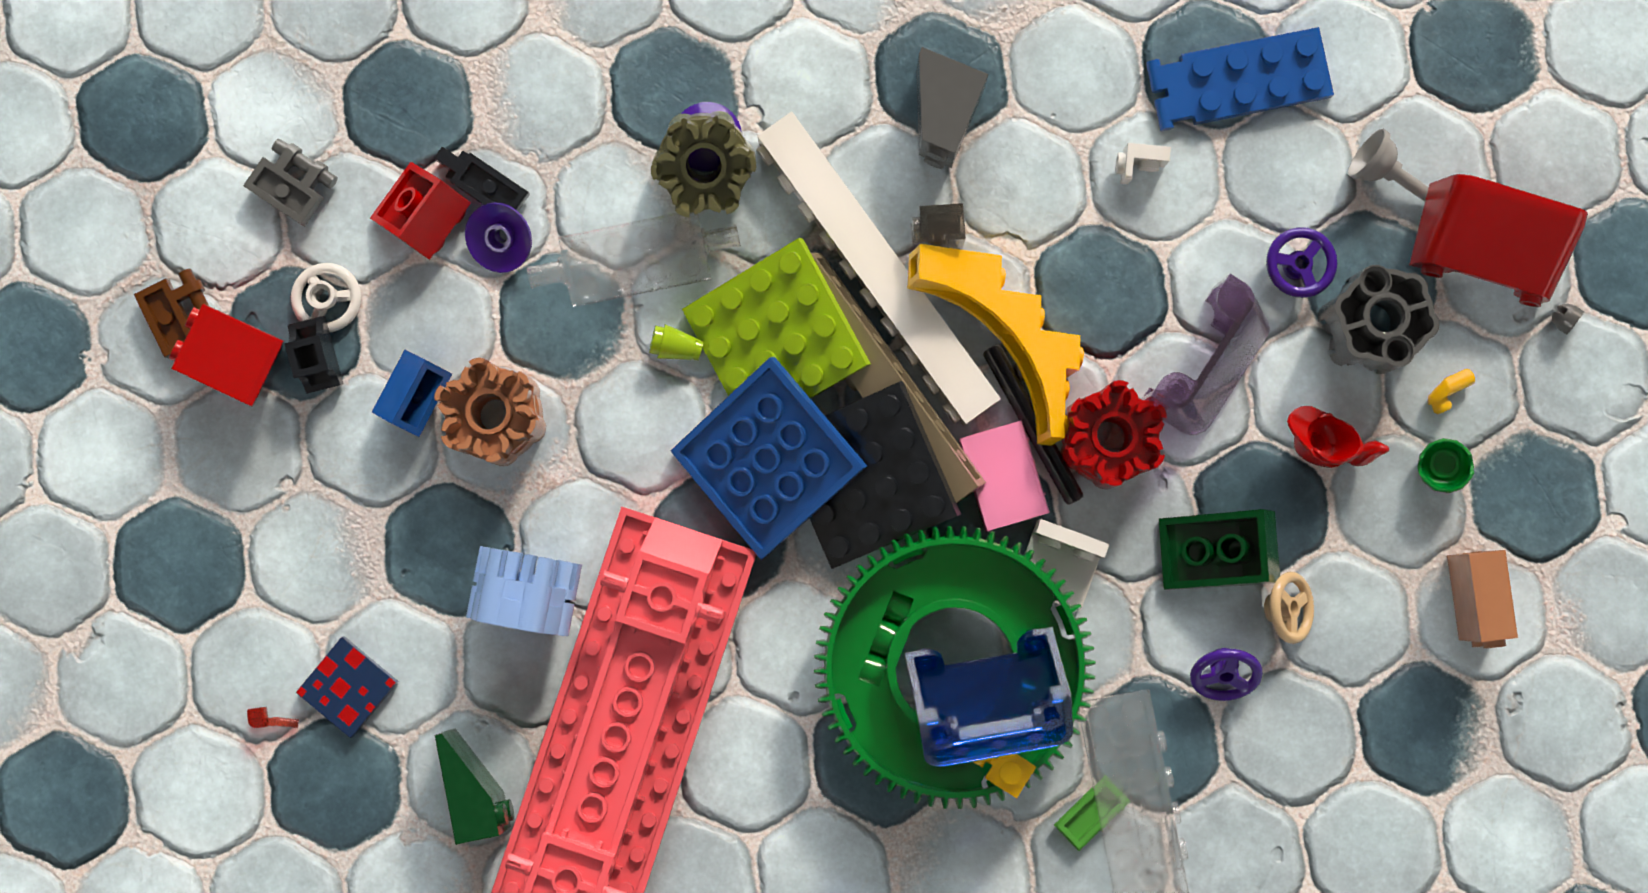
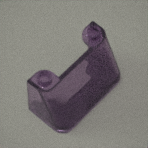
(1196, 403)

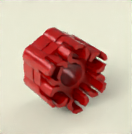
(1141, 429)

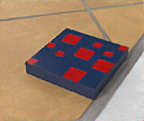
(347, 687)

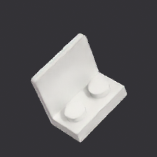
(1068, 552)

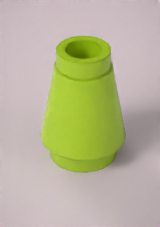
(674, 344)

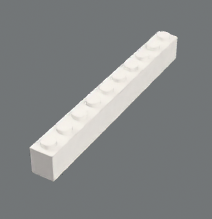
(877, 269)

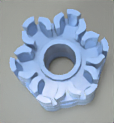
(522, 598)

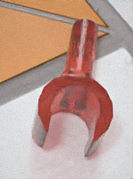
(259, 718)

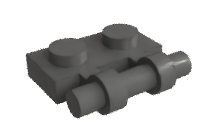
(284, 191)

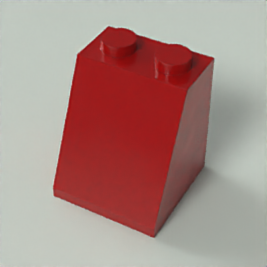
(225, 354)

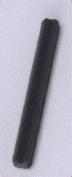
(1024, 410)

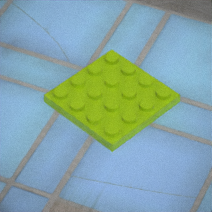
(782, 313)

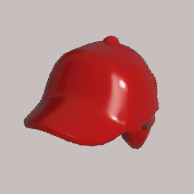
(1329, 440)

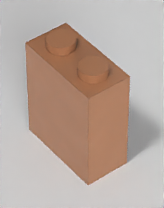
(1482, 598)

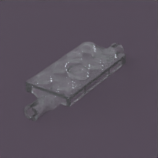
(633, 258)

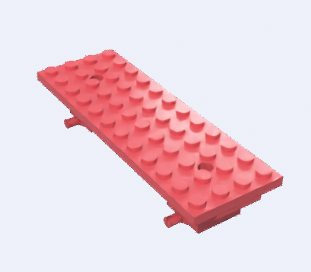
(627, 710)

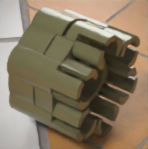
(698, 192)

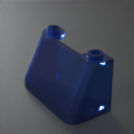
(991, 702)

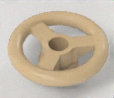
(1284, 610)

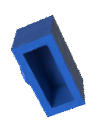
(410, 393)

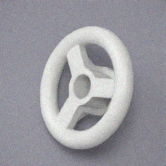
(317, 287)

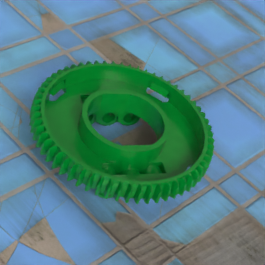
(875, 625)

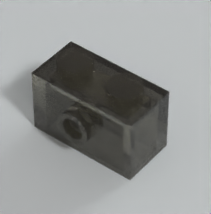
(939, 226)

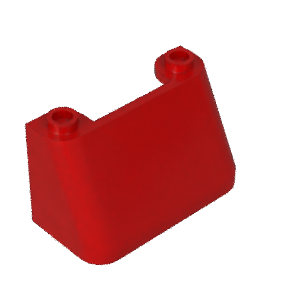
(1497, 236)

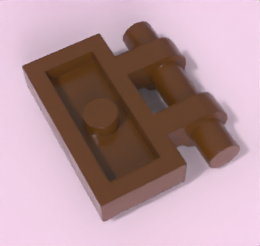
(164, 310)

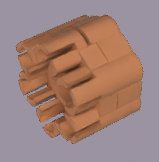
(465, 399)

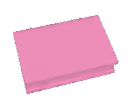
(1010, 473)

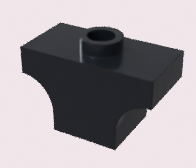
(313, 355)

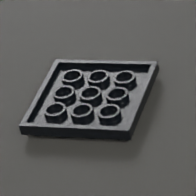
(896, 491)

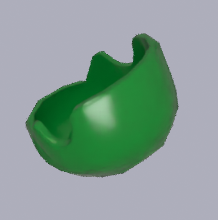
(1445, 465)

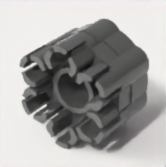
(1410, 313)

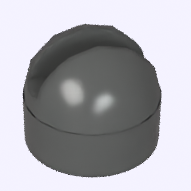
(1567, 317)

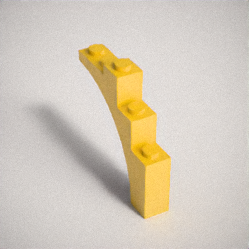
(1015, 318)

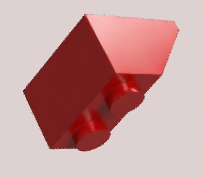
(421, 210)

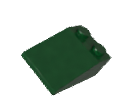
(1219, 549)
(472, 794)

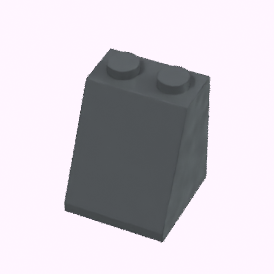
(945, 105)

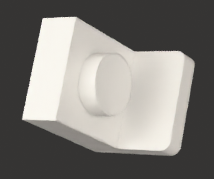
(1147, 158)

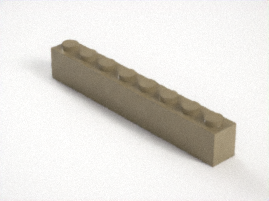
(887, 370)

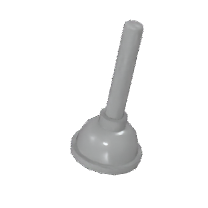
(1378, 160)

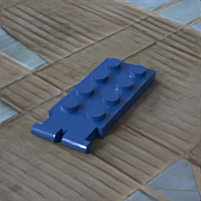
(1241, 78)

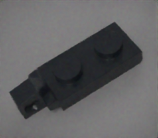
(481, 179)

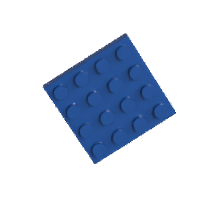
(768, 458)

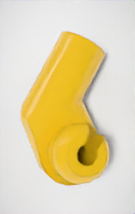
(1452, 384)

